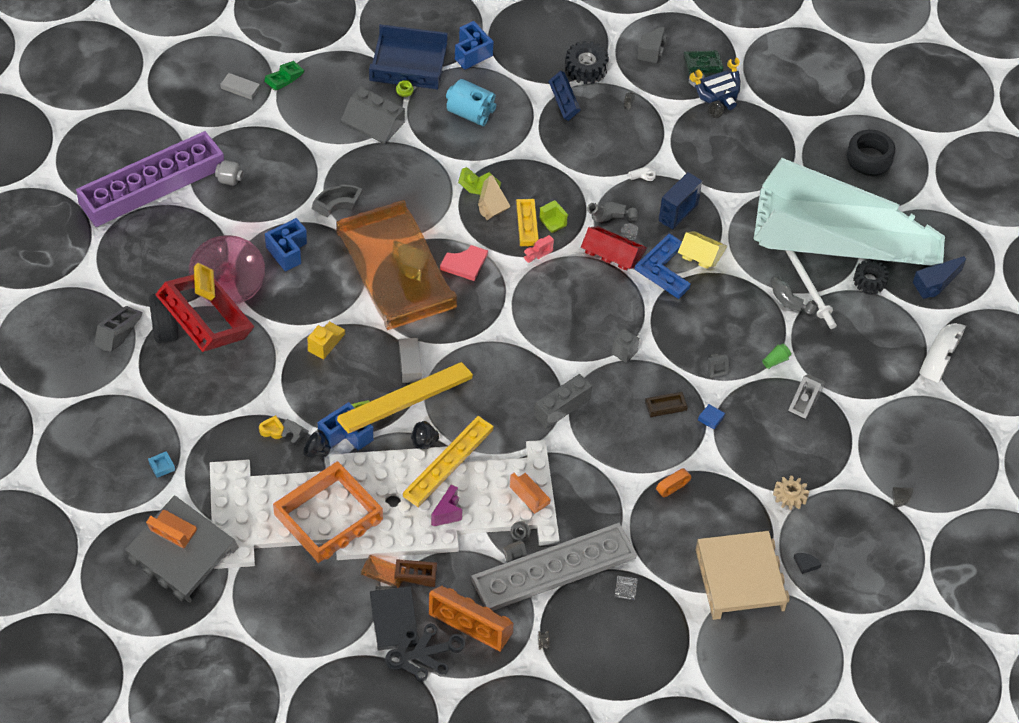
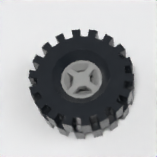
(586, 62)

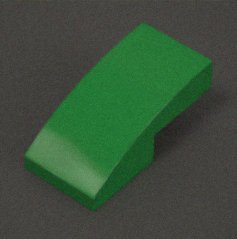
(287, 74)

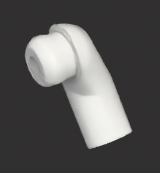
(644, 173)

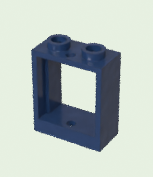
(680, 200)

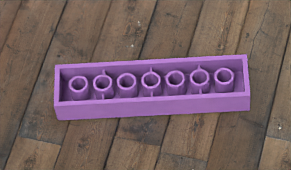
(149, 178)

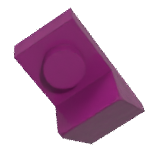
(446, 510)

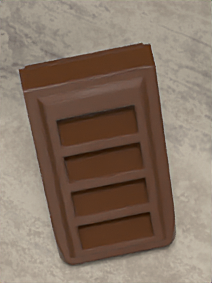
(423, 566)

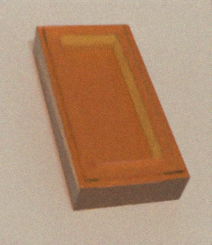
(381, 571)

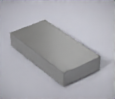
(240, 86)

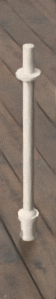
(824, 311)

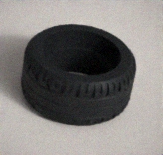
(871, 139)
(163, 323)

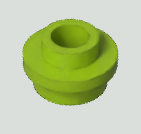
(404, 89)

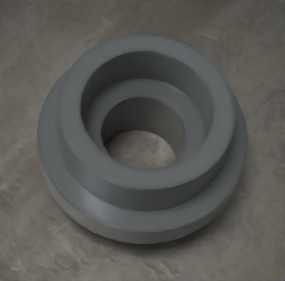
(515, 531)

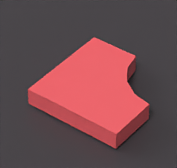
(465, 264)

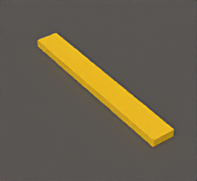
(404, 397)

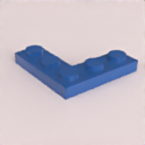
(653, 267)

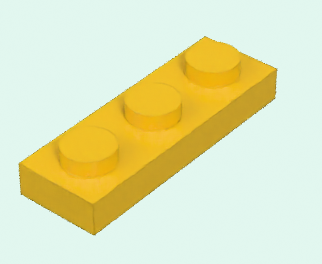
(527, 222)

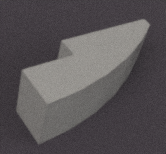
(410, 360)

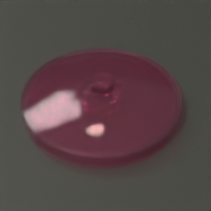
(235, 264)

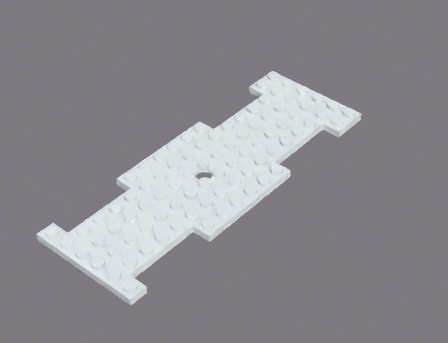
(245, 504)

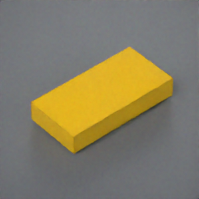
(204, 281)

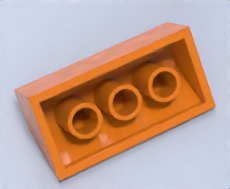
(470, 617)

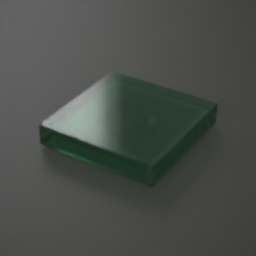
(704, 61)

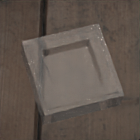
(626, 587)

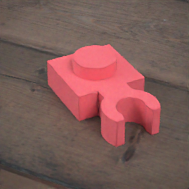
(541, 248)

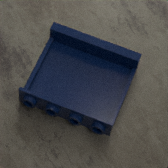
(409, 56)

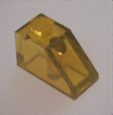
(410, 260)

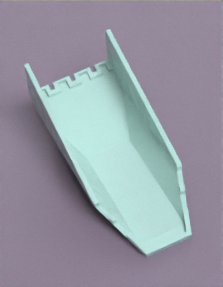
(829, 217)

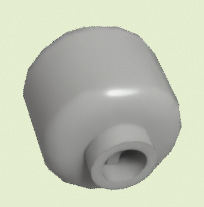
(229, 172)

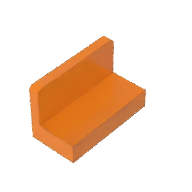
(529, 492)
(172, 528)

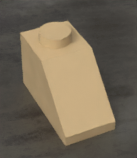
(492, 199)

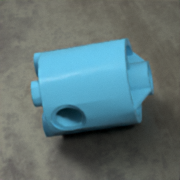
(470, 101)

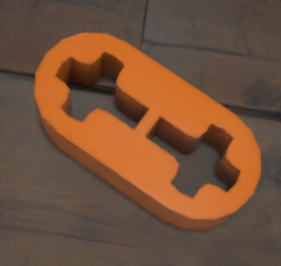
(673, 482)

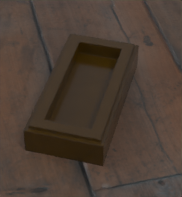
(666, 404)

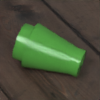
(778, 355)

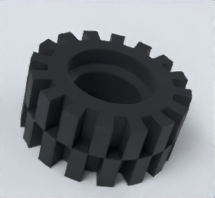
(869, 284)

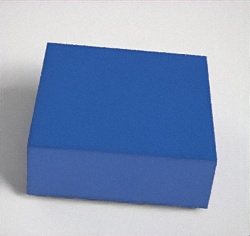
(711, 416)

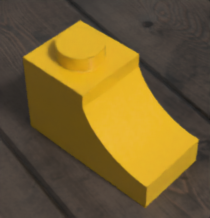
(324, 339)

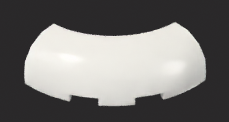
(937, 356)

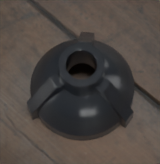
(424, 435)
(316, 445)

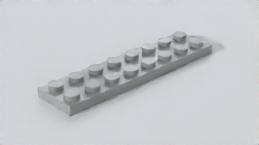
(553, 567)

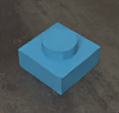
(161, 464)

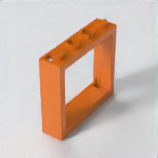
(312, 487)

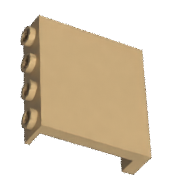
(741, 572)

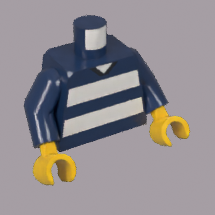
(720, 86)

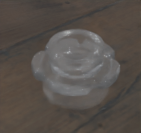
(629, 231)

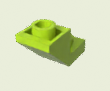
(472, 182)

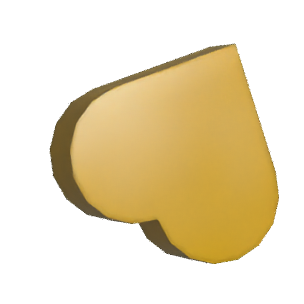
(271, 427)

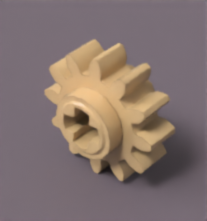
(791, 492)

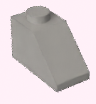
(806, 395)

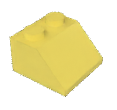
(702, 249)

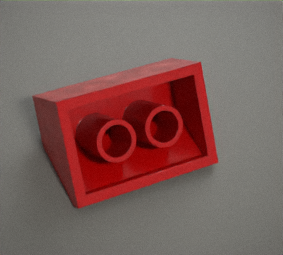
(612, 247)

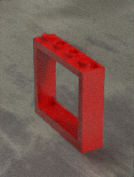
(193, 323)

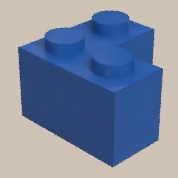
(473, 46)
(285, 243)
(336, 433)

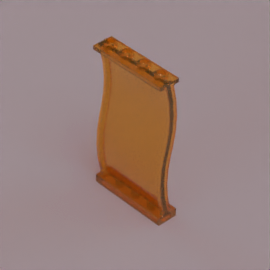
(395, 295)

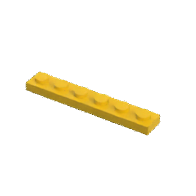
(447, 461)

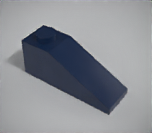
(936, 278)

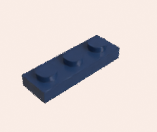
(564, 95)

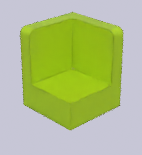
(553, 216)

